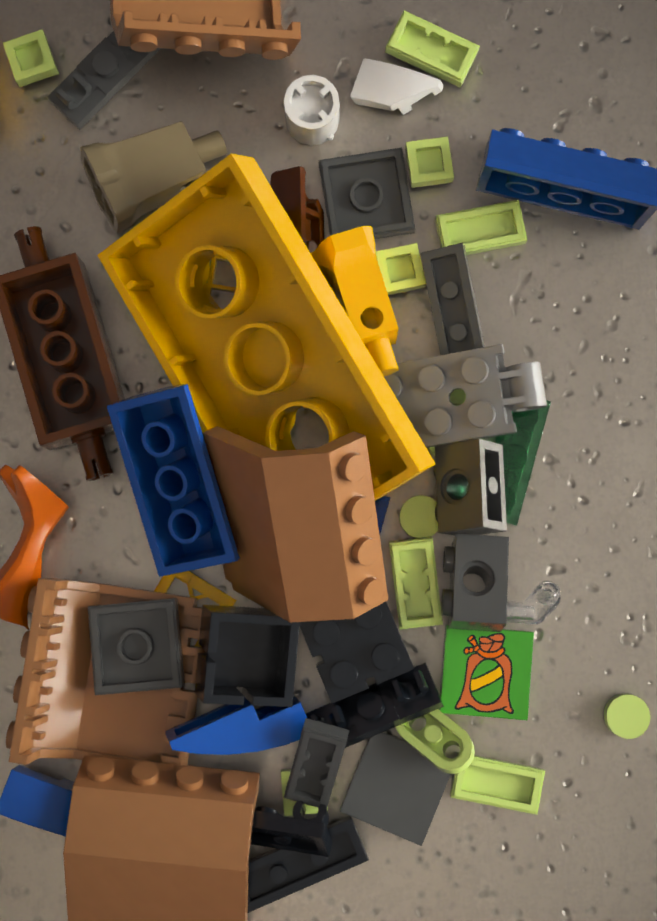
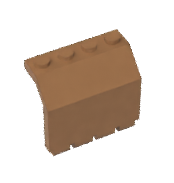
(204, 25)
(301, 526)
(56, 692)
(158, 842)

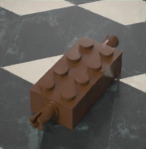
(60, 351)

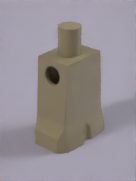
(146, 170)

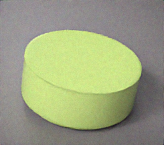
(418, 517)
(627, 716)

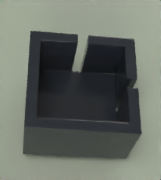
(247, 651)
(357, 651)

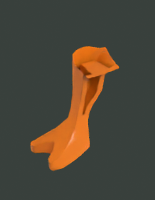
(40, 513)

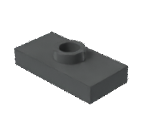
(316, 763)

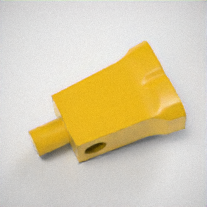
(356, 279)

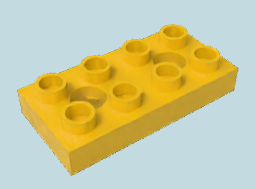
(278, 338)

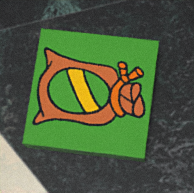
(486, 673)

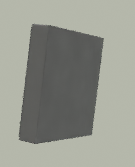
(367, 192)
(136, 646)
(395, 788)

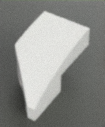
(391, 86)

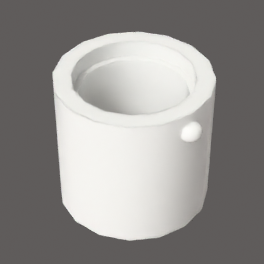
(312, 110)

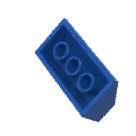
(568, 178)
(173, 480)

